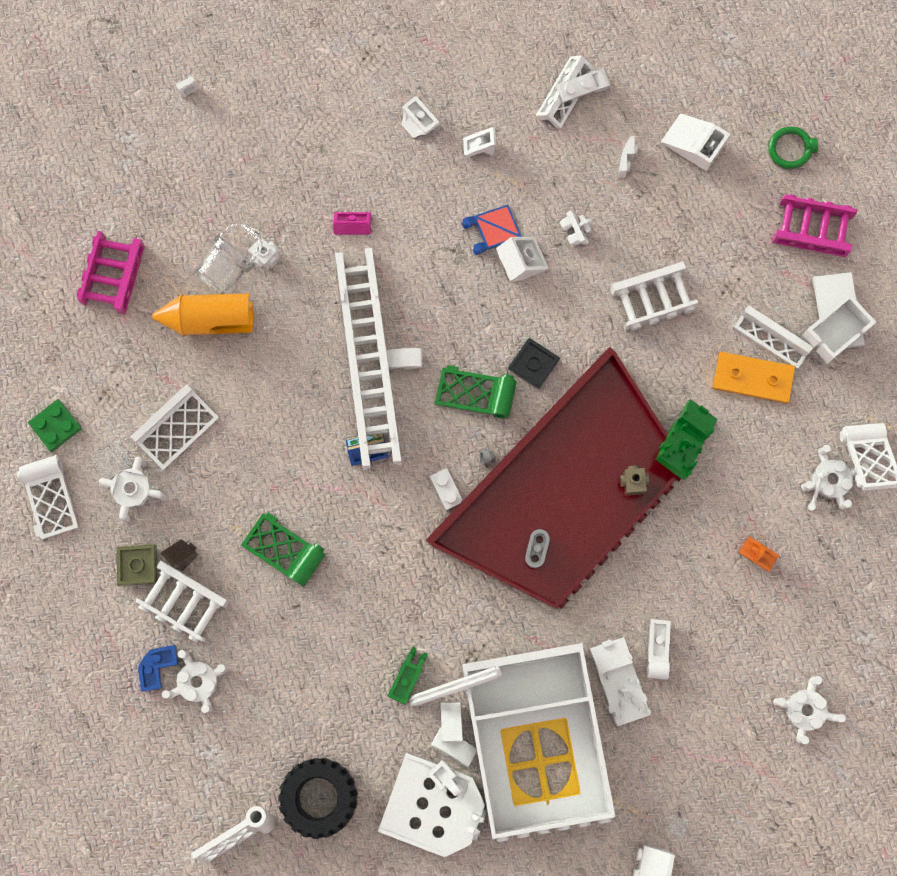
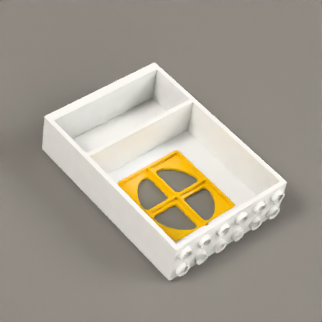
(534, 693)

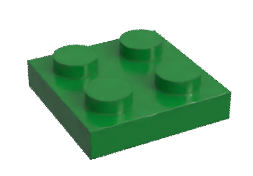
(54, 425)

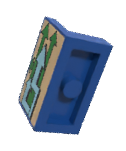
(354, 453)

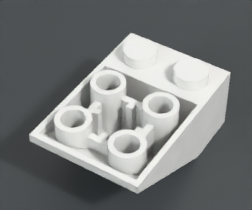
(696, 140)

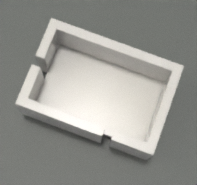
(839, 328)

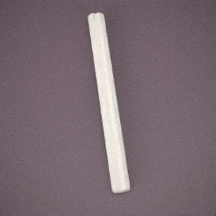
(455, 686)

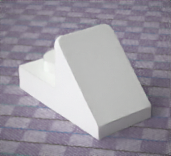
(480, 142)

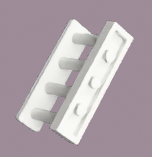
(657, 278)
(182, 583)

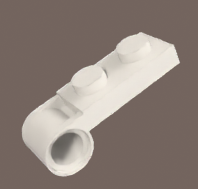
(583, 85)
(658, 649)

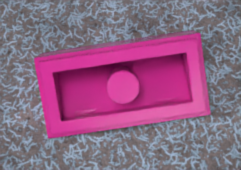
(352, 223)

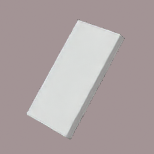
(832, 290)

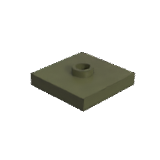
(136, 565)

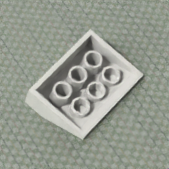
(654, 861)

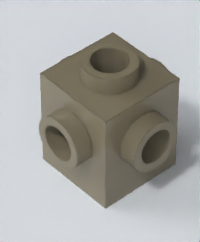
(632, 487)

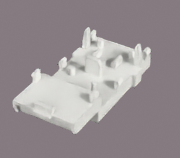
(620, 682)

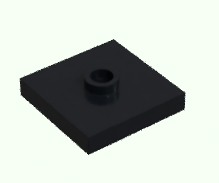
(533, 363)

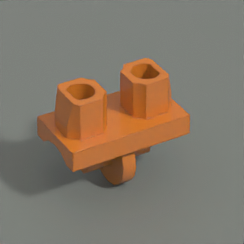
(758, 554)

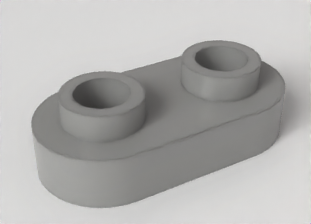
(537, 549)

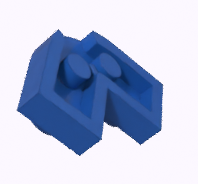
(152, 662)

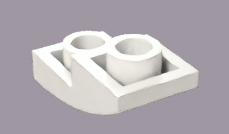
(628, 153)
(404, 358)
(451, 722)
(459, 751)

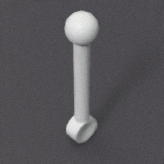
(812, 506)

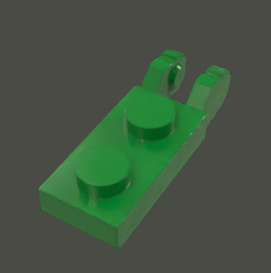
(407, 678)

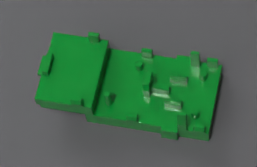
(686, 439)

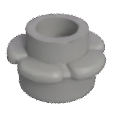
(487, 457)

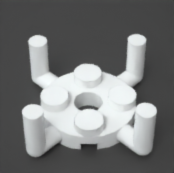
(841, 471)
(141, 493)
(185, 679)
(819, 710)

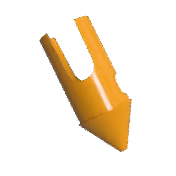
(207, 314)

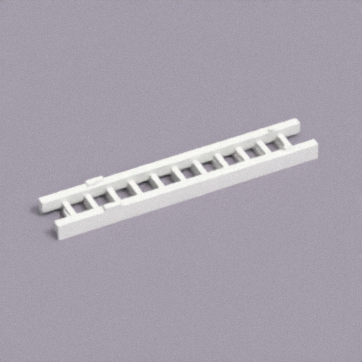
(381, 355)

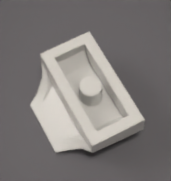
(417, 118)

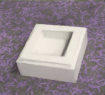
(187, 87)

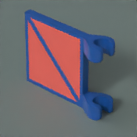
(494, 226)

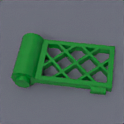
(500, 398)
(306, 560)

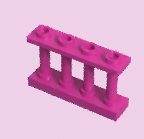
(820, 243)
(124, 284)

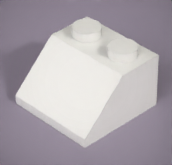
(521, 258)

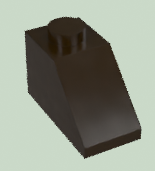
(180, 554)

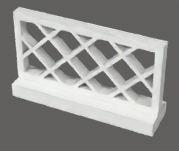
(163, 415)

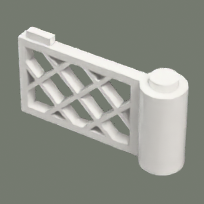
(867, 437)
(43, 472)
(256, 820)

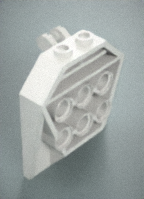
(459, 827)

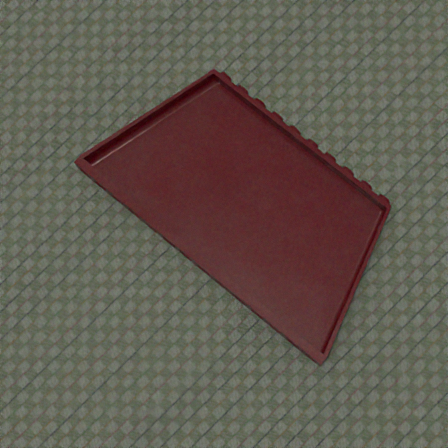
(565, 483)

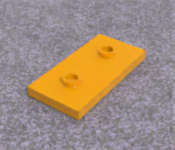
(753, 377)

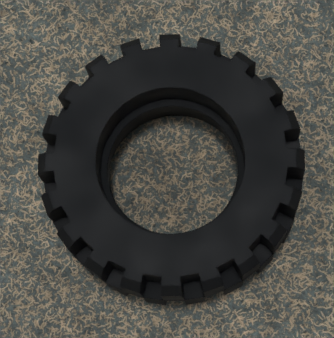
(290, 798)

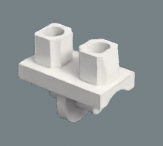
(572, 221)

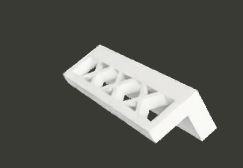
(553, 101)
(776, 331)

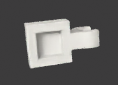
(444, 776)

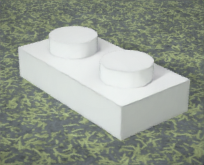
(446, 489)

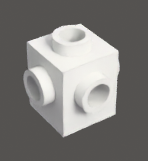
(268, 256)

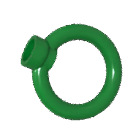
(810, 147)

